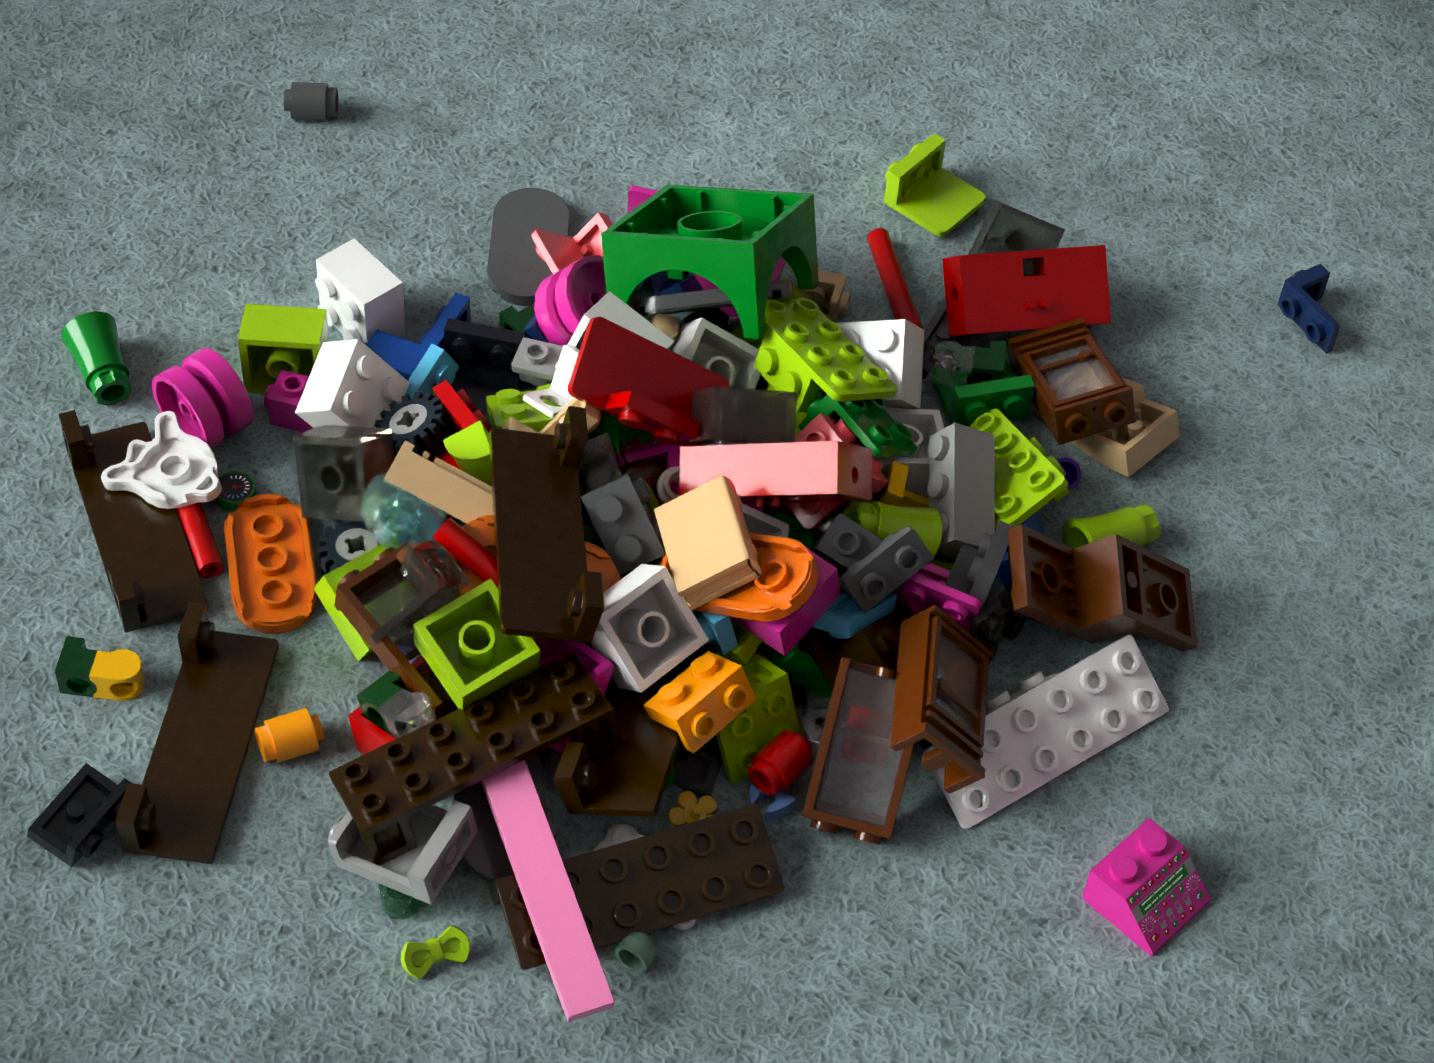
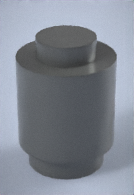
(311, 101)

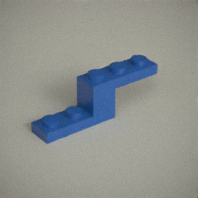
(406, 355)

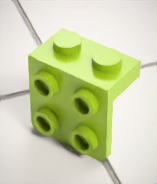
(928, 192)

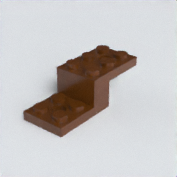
(1101, 588)

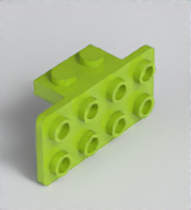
(812, 352)
(1022, 472)

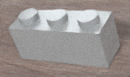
(962, 486)

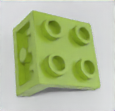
(761, 721)

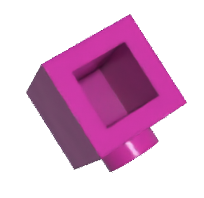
(283, 401)

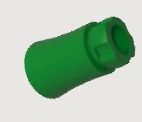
(98, 354)

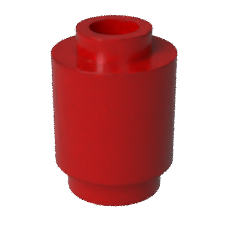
(780, 762)

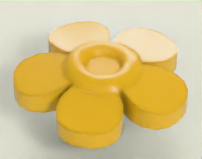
(689, 811)

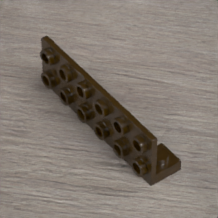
(541, 533)
(137, 542)
(199, 745)
(469, 747)
(633, 775)
(656, 881)

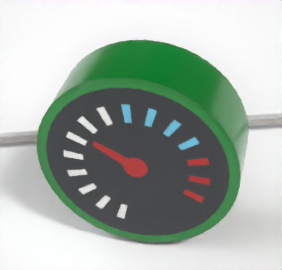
(235, 489)

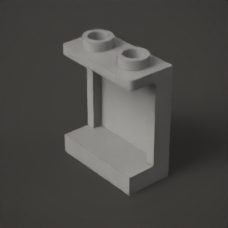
(421, 872)

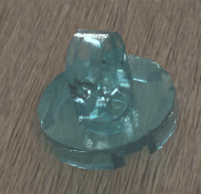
(398, 515)

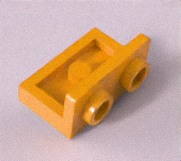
(702, 699)

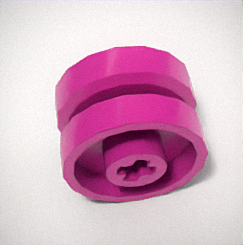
(568, 296)
(204, 396)

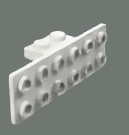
(1056, 726)

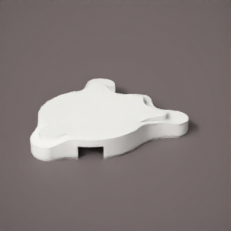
(168, 470)

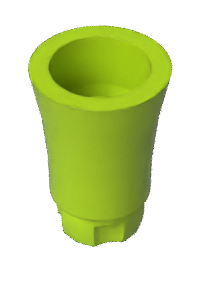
(888, 519)
(1133, 523)

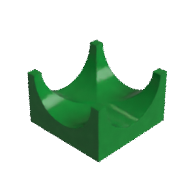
(719, 235)

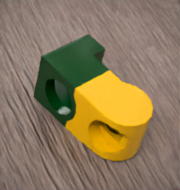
(99, 673)

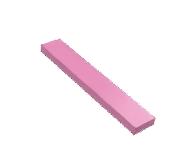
(547, 893)

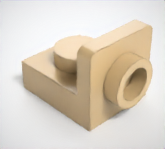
(830, 294)

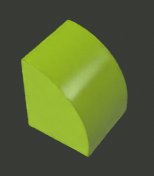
(471, 451)

